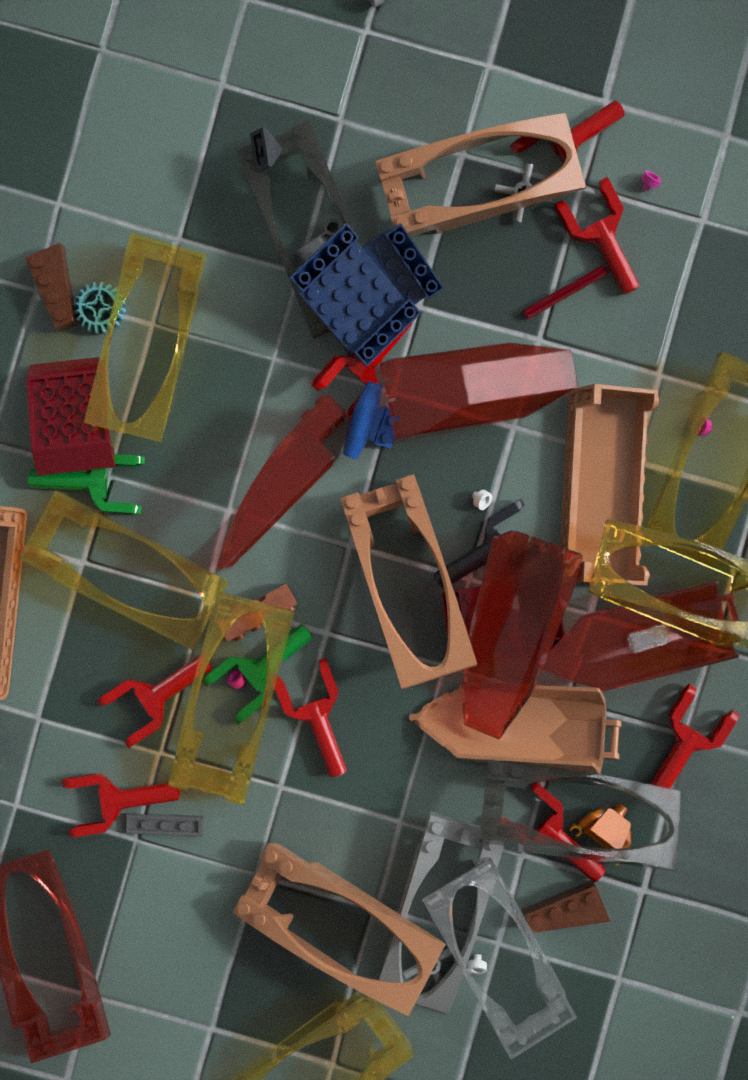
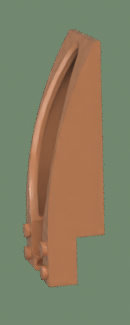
(428, 218)
(407, 494)
(253, 909)

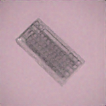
(648, 638)

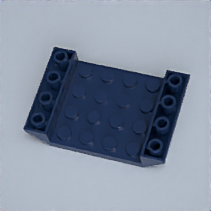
(403, 264)
(353, 296)

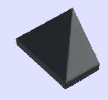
(264, 149)

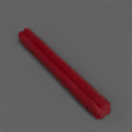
(565, 292)

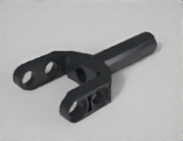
(478, 557)

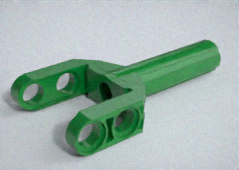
(93, 482)
(256, 669)

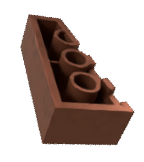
(53, 282)
(280, 597)
(568, 909)

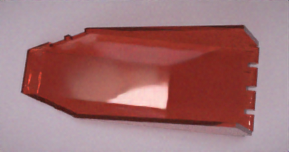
(473, 387)
(515, 626)

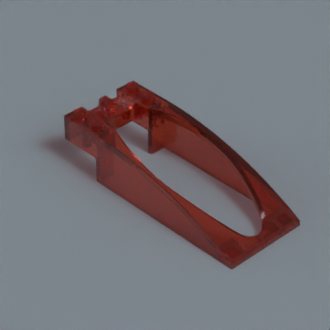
(283, 479)
(22, 1005)

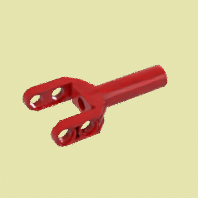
(580, 133)
(603, 234)
(360, 371)
(154, 696)
(316, 715)
(688, 739)
(115, 800)
(553, 827)

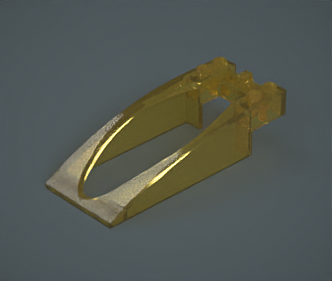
(723, 372)
(153, 421)
(36, 553)
(612, 587)
(185, 771)
(338, 1020)

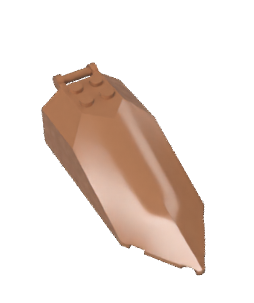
(553, 729)

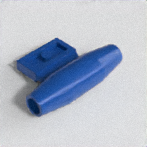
(369, 422)

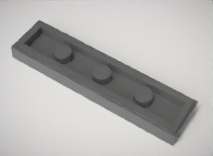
(164, 824)

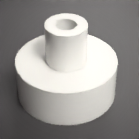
(482, 499)
(477, 966)

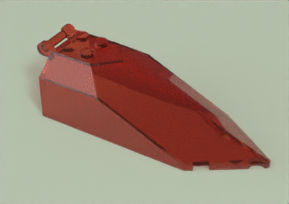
(599, 650)

